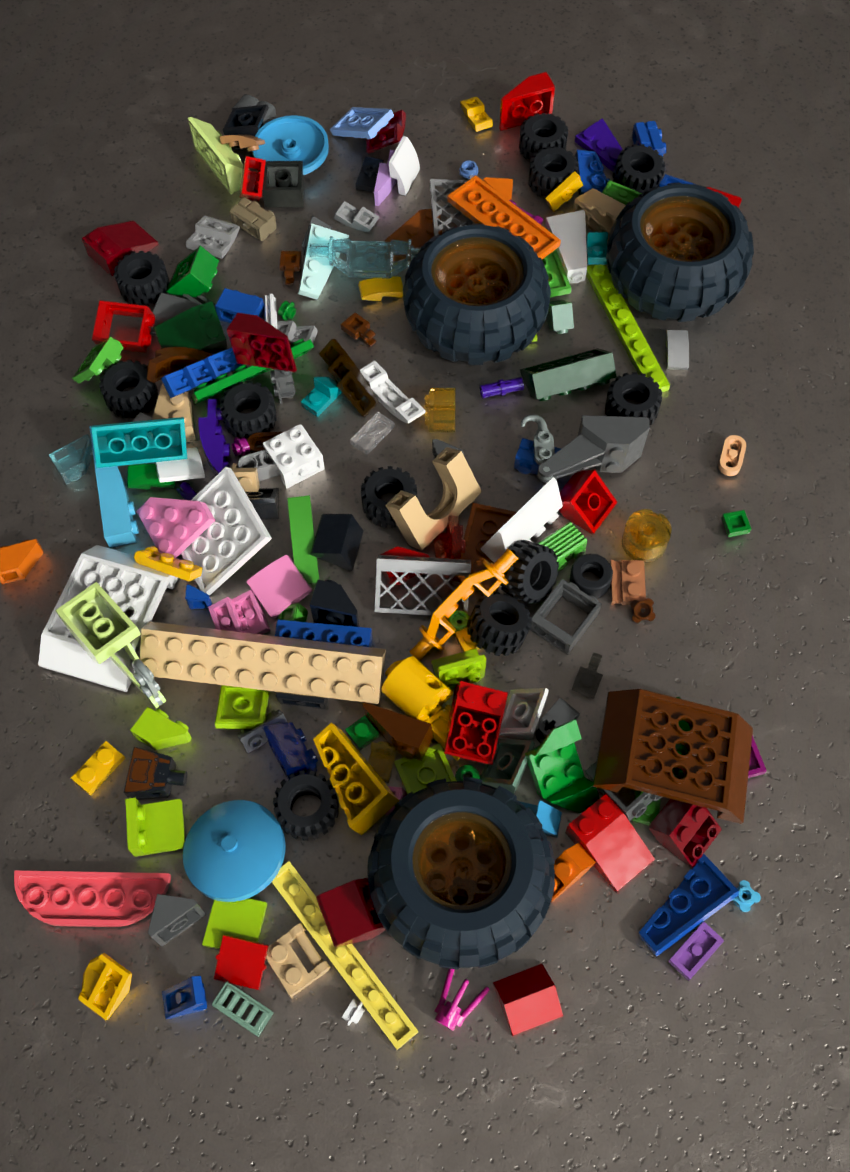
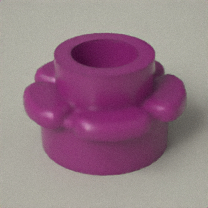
(240, 447)

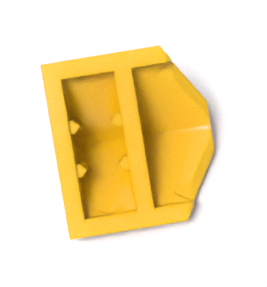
(104, 985)

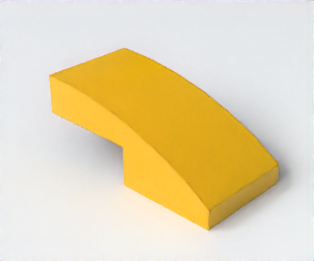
(475, 114)
(375, 288)

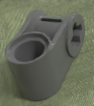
(558, 714)

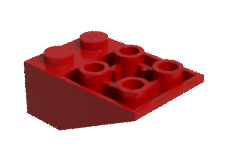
(475, 722)

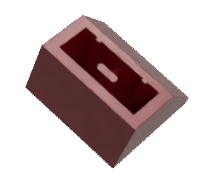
(685, 830)
(350, 913)

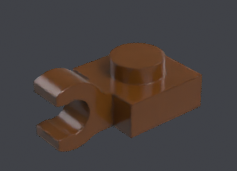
(290, 262)
(359, 327)

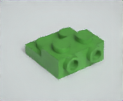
(99, 359)

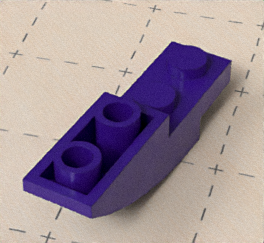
(212, 438)

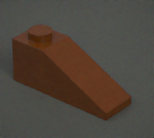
(406, 734)

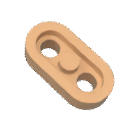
(732, 457)

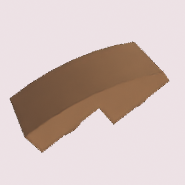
(244, 141)

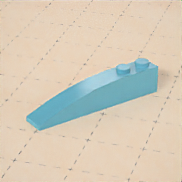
(115, 506)

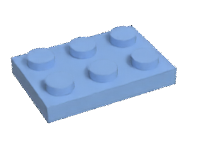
(362, 122)

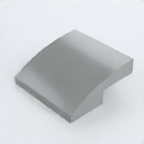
(213, 235)

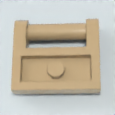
(287, 964)

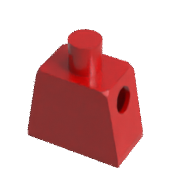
(252, 181)

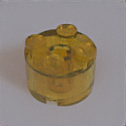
(646, 535)

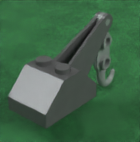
(601, 443)

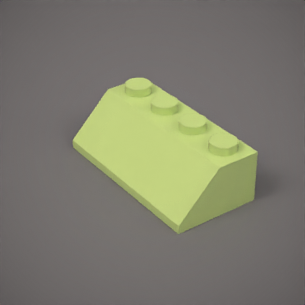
(218, 156)

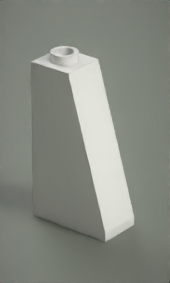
(572, 250)

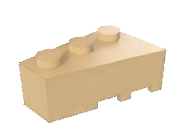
(599, 210)
(174, 408)

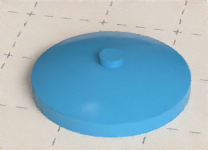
(293, 140)
(234, 850)

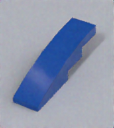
(200, 373)

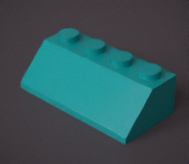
(139, 442)

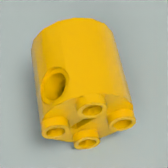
(415, 688)

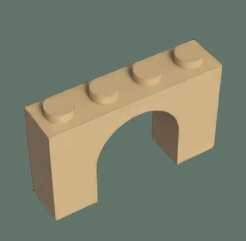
(458, 492)

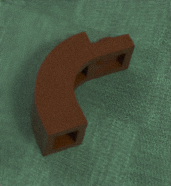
(171, 360)

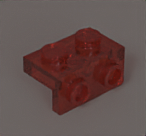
(450, 544)

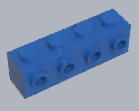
(325, 633)

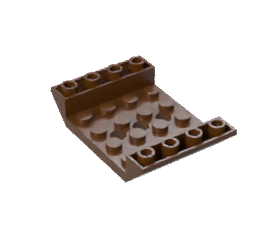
(641, 751)

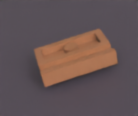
(627, 581)

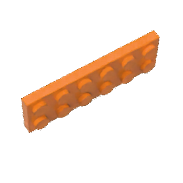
(489, 207)

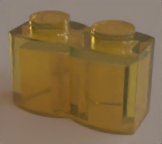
(441, 410)

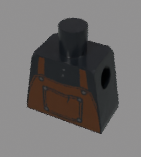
(152, 775)

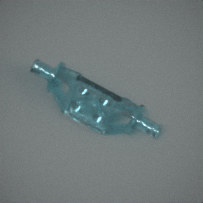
(366, 258)

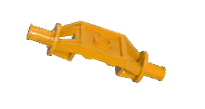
(450, 604)

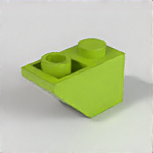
(158, 731)

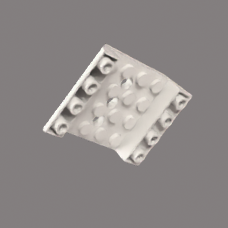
(130, 587)

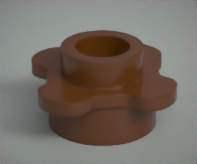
(638, 605)

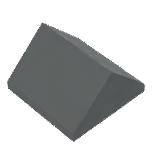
(172, 917)

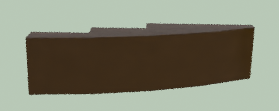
(349, 377)

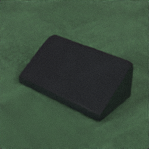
(302, 700)

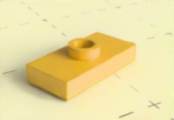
(564, 191)

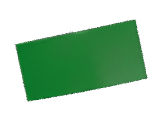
(144, 477)

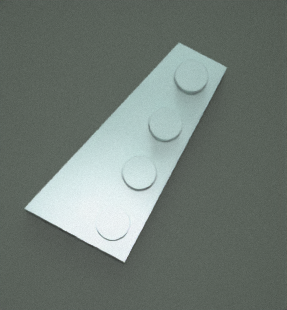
(317, 269)

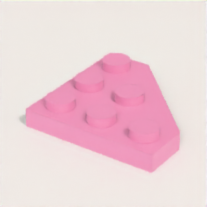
(174, 522)

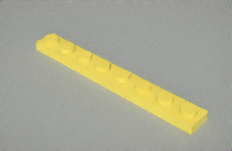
(345, 959)

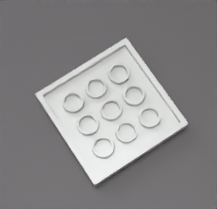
(231, 537)

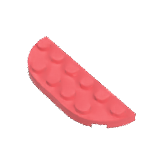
(89, 897)

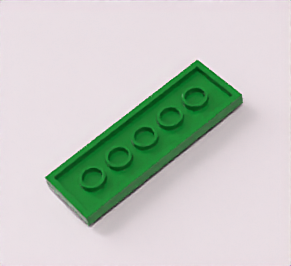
(243, 374)

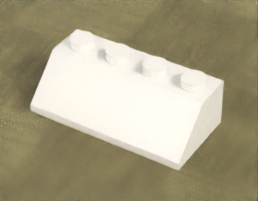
(526, 521)

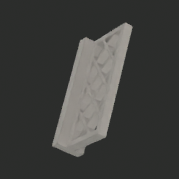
(437, 210)
(417, 565)

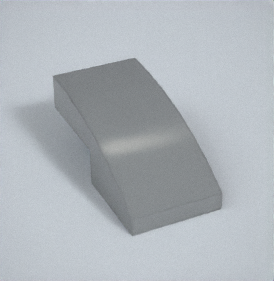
(358, 219)
(297, 332)
(677, 349)

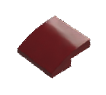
(389, 134)

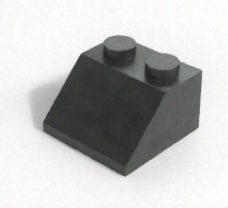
(283, 184)

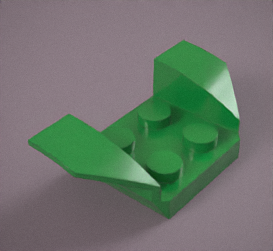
(559, 770)

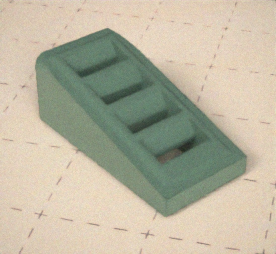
(223, 995)

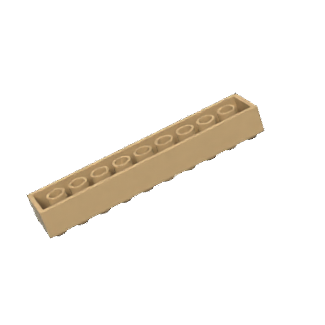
(263, 662)

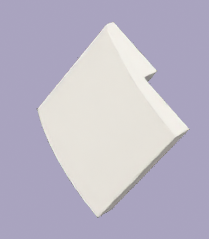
(404, 165)
(181, 469)

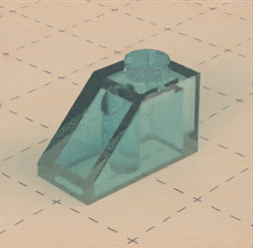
(73, 459)

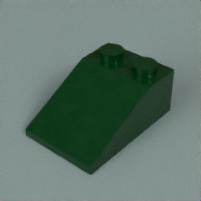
(194, 329)

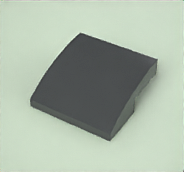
(168, 307)

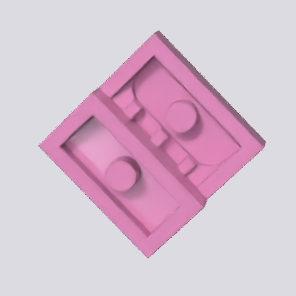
(279, 586)
(240, 614)

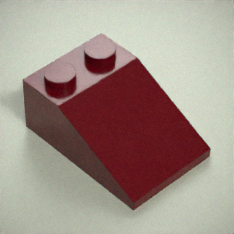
(112, 242)

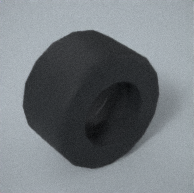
(596, 564)

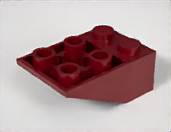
(260, 343)

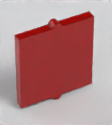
(241, 962)

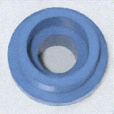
(468, 168)

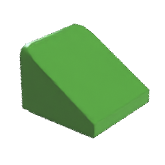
(294, 612)

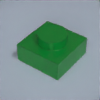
(736, 523)
(362, 732)

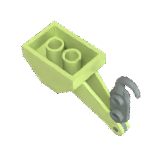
(104, 630)

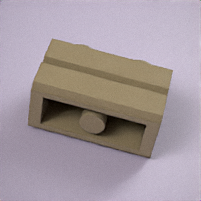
(253, 219)

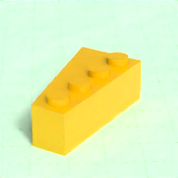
(357, 784)

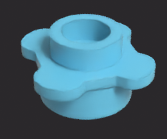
(752, 896)

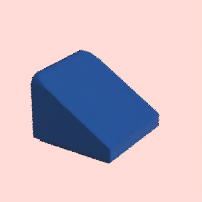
(196, 598)

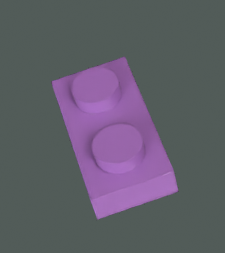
(696, 951)

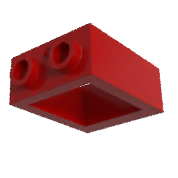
(104, 319)

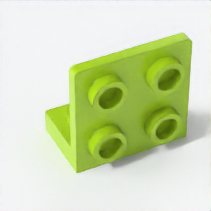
(460, 667)
(154, 826)

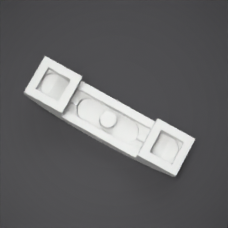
(389, 395)

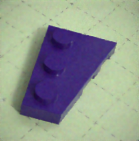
(602, 141)

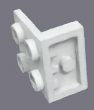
(294, 455)

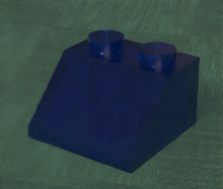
(290, 748)

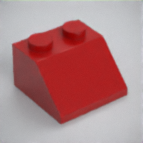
(586, 500)

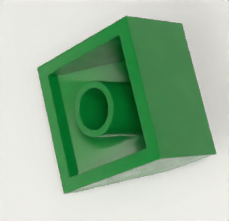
(194, 274)

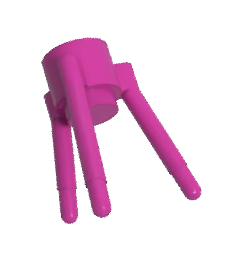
(449, 1013)

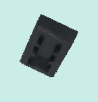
(368, 174)

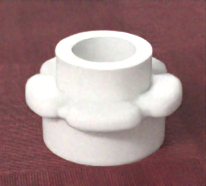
(353, 1012)

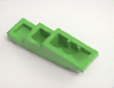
(303, 537)

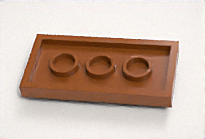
(481, 526)

